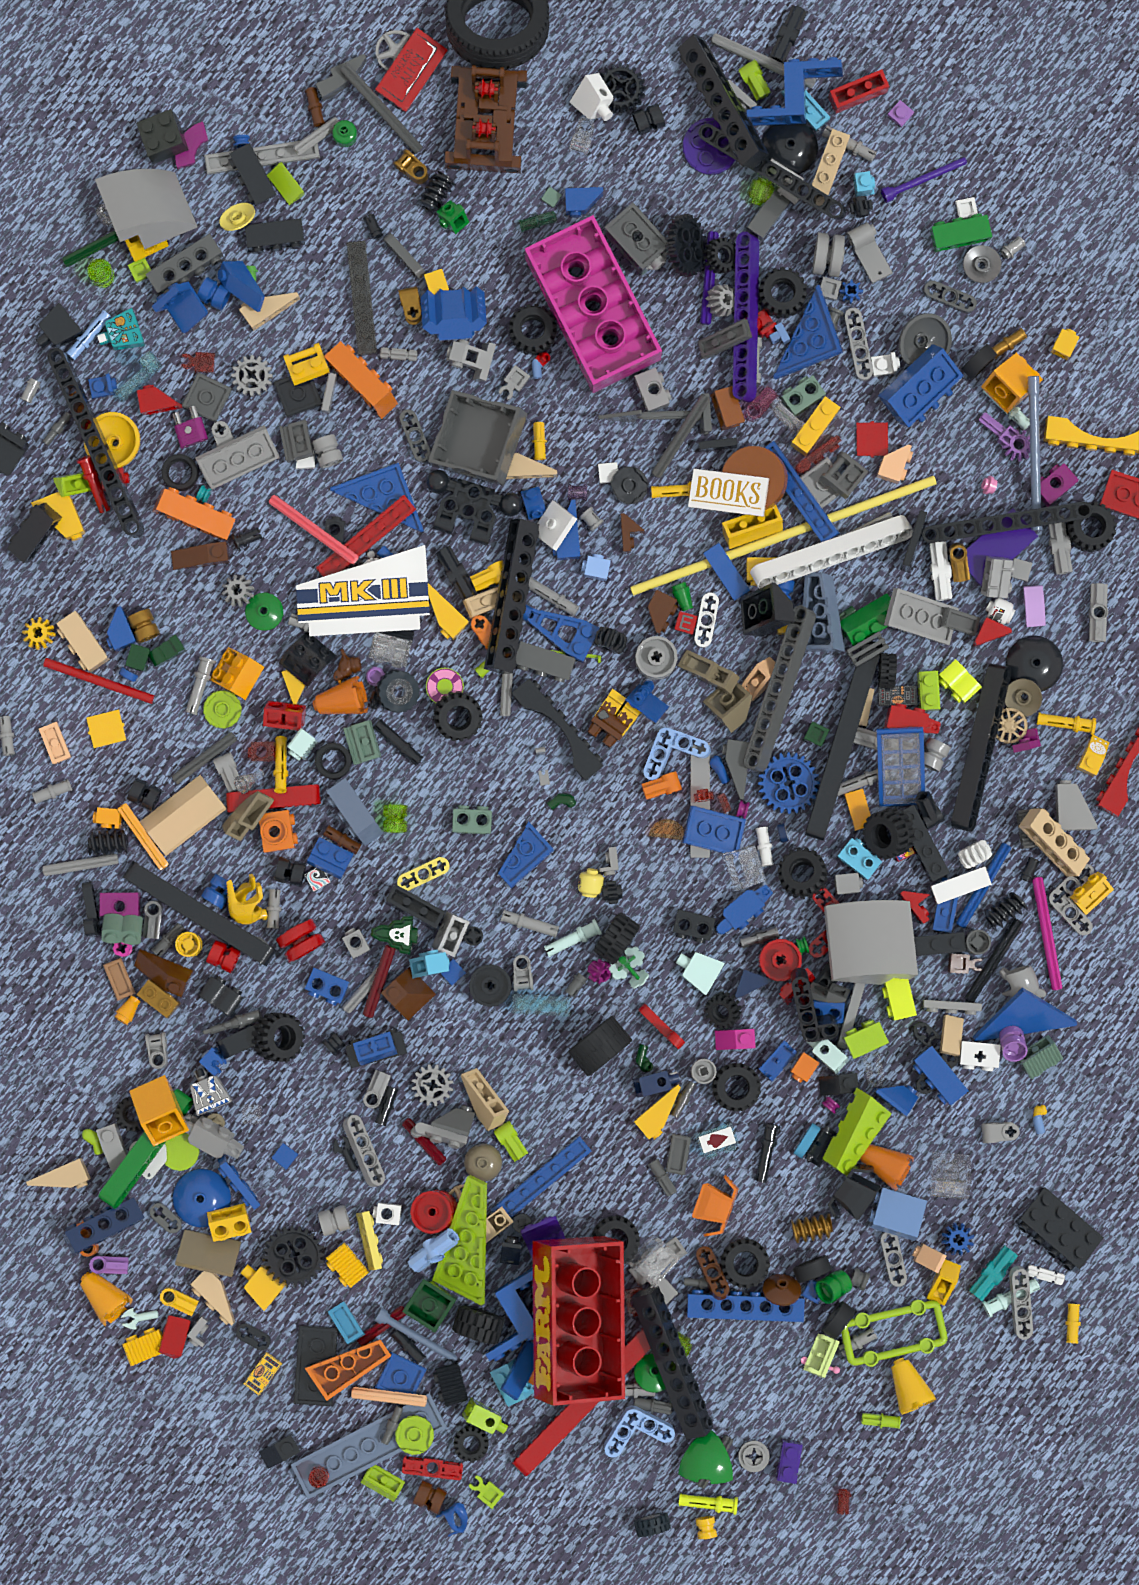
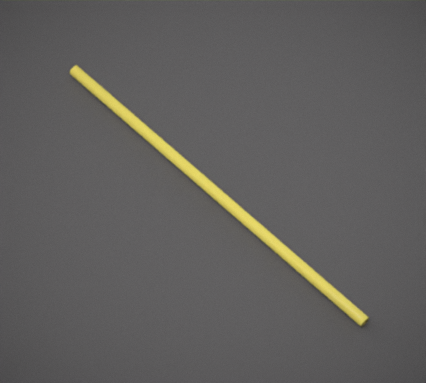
(785, 534)

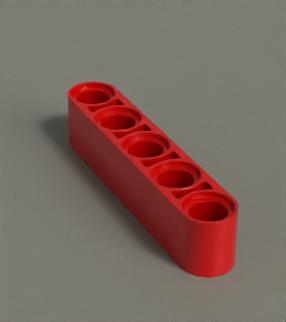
(294, 796)

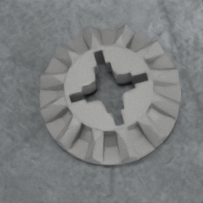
(747, 1463)

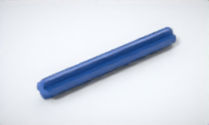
(978, 894)

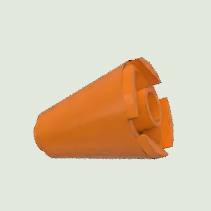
(343, 698)
(888, 1164)

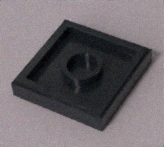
(299, 397)

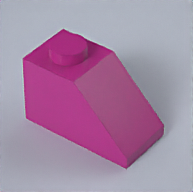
(735, 1039)

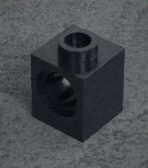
(336, 521)

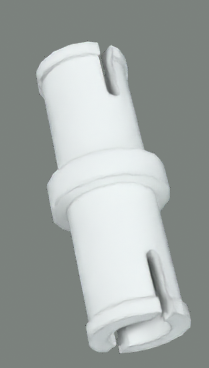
(764, 846)

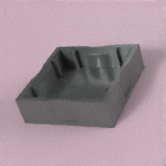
(478, 437)

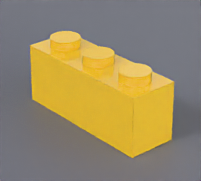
(815, 426)
(751, 528)

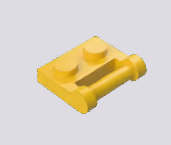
(309, 368)

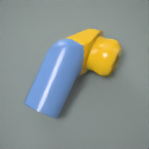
(1037, 1118)

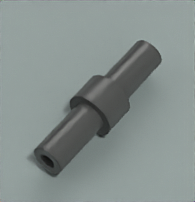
(57, 428)
(683, 1099)
(701, 1283)
(392, 1425)

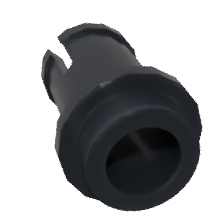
(373, 227)
(1029, 869)

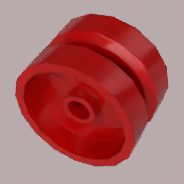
(300, 940)
(779, 948)
(423, 1208)

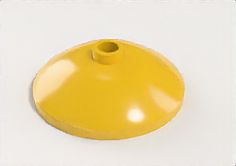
(121, 428)

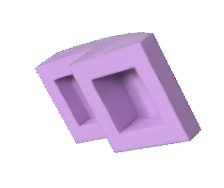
(1034, 606)

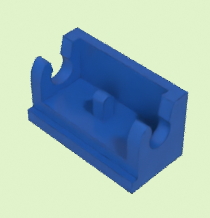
(375, 1048)
(212, 1059)
(777, 1060)

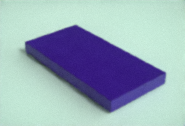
(1001, 544)

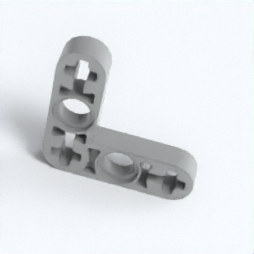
(1066, 902)

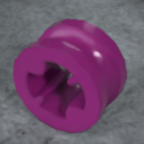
(742, 809)
(830, 1104)

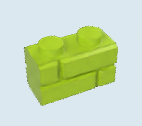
(928, 690)

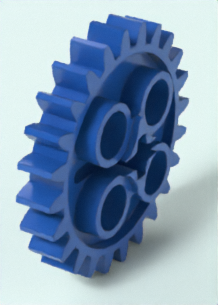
(804, 778)

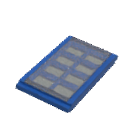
(900, 765)

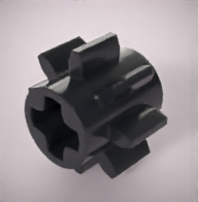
(861, 206)
(612, 892)

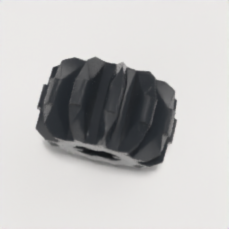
(610, 640)

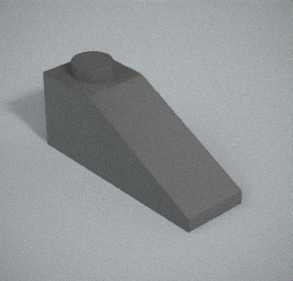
(734, 758)

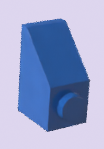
(580, 200)
(120, 632)

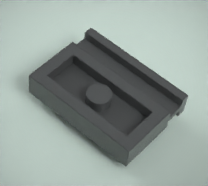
(296, 441)

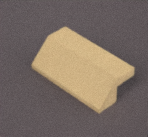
(183, 815)

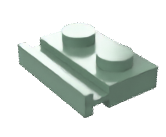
(362, 742)

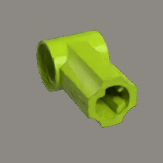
(753, 77)
(509, 1138)

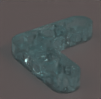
(150, 366)

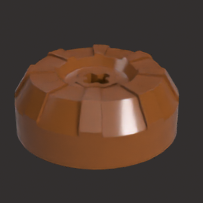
(760, 463)

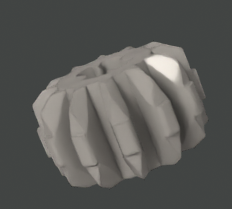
(721, 300)
(244, 586)

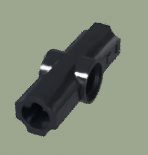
(788, 34)
(456, 573)

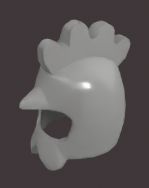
(1022, 977)

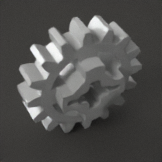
(257, 370)
(434, 1076)

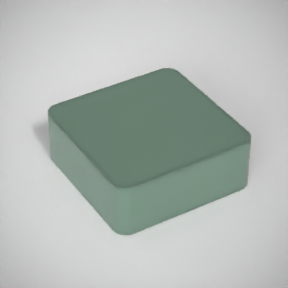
(551, 197)

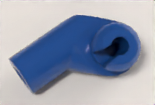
(717, 765)

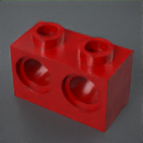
(284, 715)

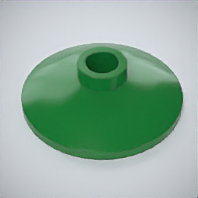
(264, 621)
(644, 1376)

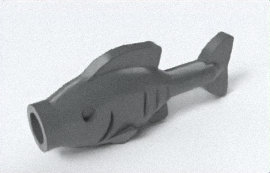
(237, 1022)

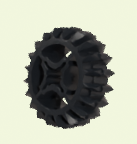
(634, 78)

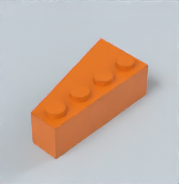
(361, 379)
(344, 1369)

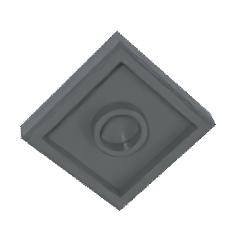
(207, 396)

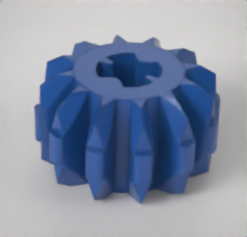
(965, 1239)

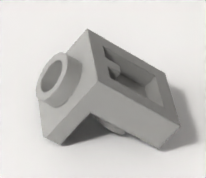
(611, 857)
(200, 1327)

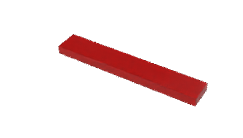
(369, 535)

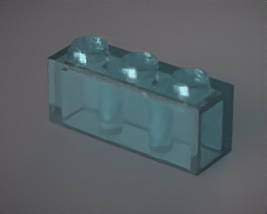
(541, 1005)

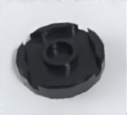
(629, 485)

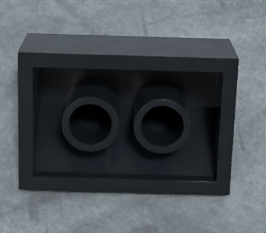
(766, 610)

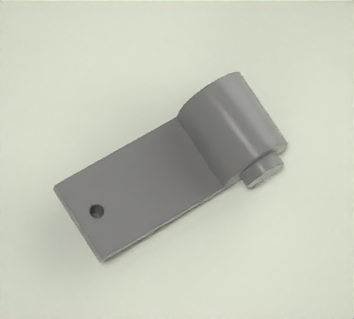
(864, 245)

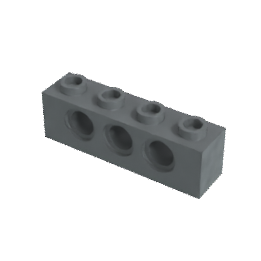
(189, 255)

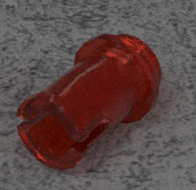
(843, 1501)

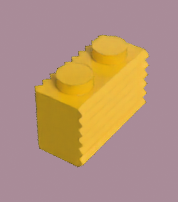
(347, 1265)
(143, 1347)

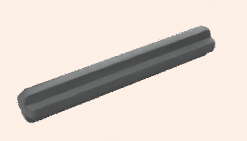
(204, 758)

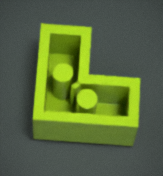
(865, 1039)

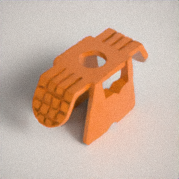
(715, 1205)

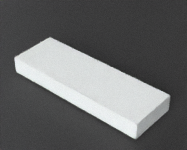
(961, 885)

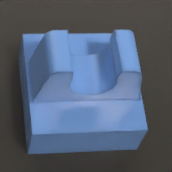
(780, 334)

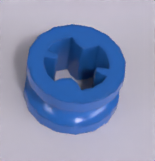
(240, 140)

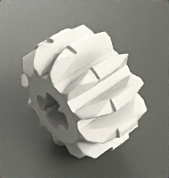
(975, 854)

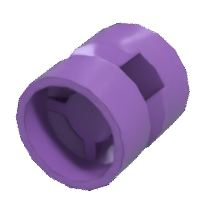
(1013, 1043)

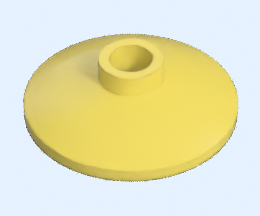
(237, 216)

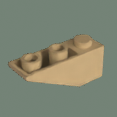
(213, 1290)

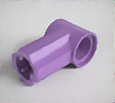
(112, 1265)

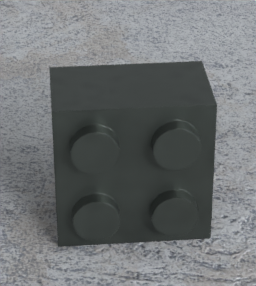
(162, 136)

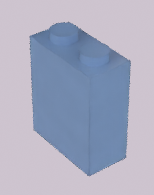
(897, 1214)

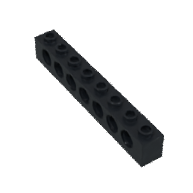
(716, 89)
(504, 602)
(672, 1362)

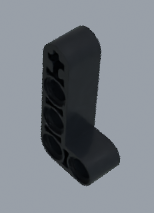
(806, 1004)

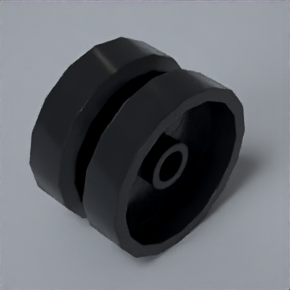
(479, 982)

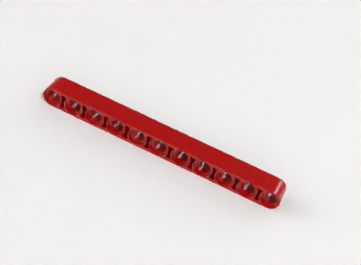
(572, 1415)

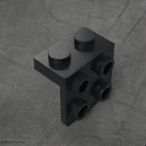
(11, 449)

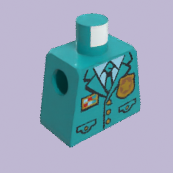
(122, 332)

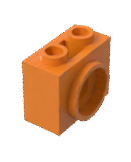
(286, 839)

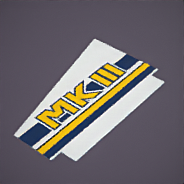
(368, 597)

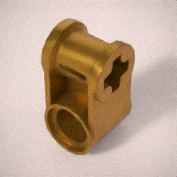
(409, 165)
(411, 302)

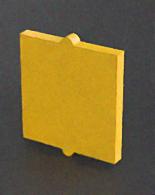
(106, 728)

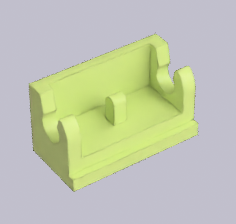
(821, 1355)

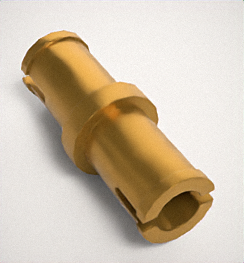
(1009, 342)

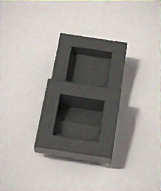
(835, 994)

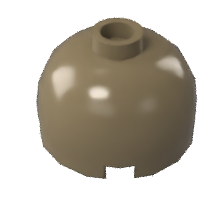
(483, 1162)

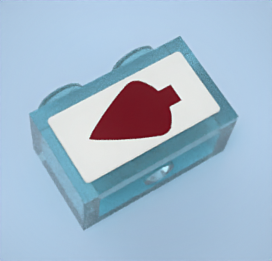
(717, 1140)

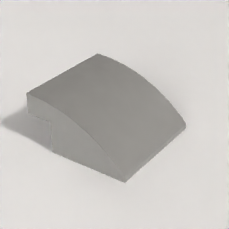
(146, 205)
(870, 941)

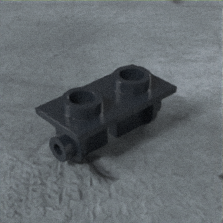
(817, 1151)

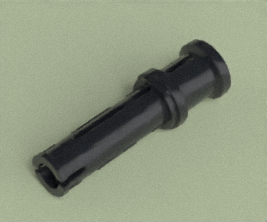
(768, 1143)

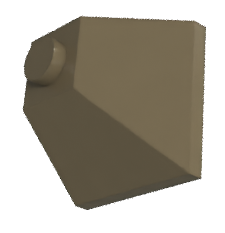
(730, 708)

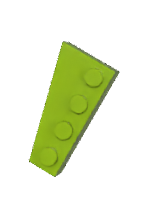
(856, 1132)

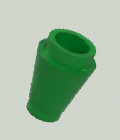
(682, 594)

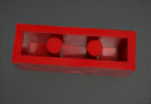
(858, 91)

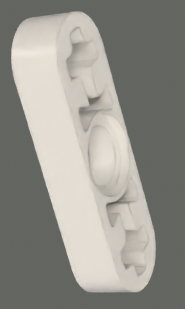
(698, 633)

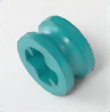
(203, 494)

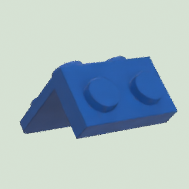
(182, 305)

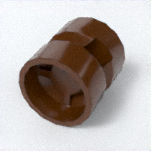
(429, 1497)

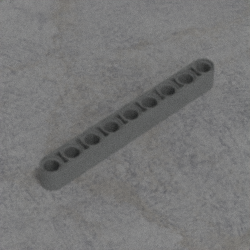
(781, 698)

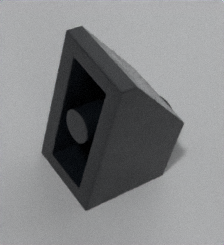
(280, 1450)

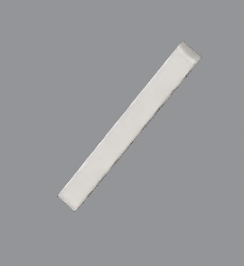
(832, 551)

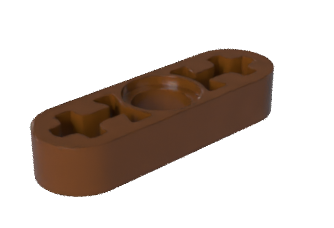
(709, 1280)

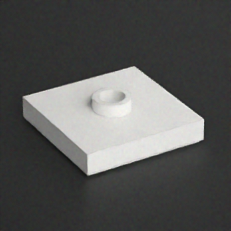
(555, 525)

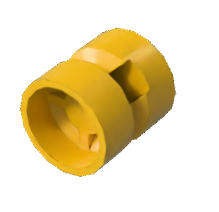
(189, 944)

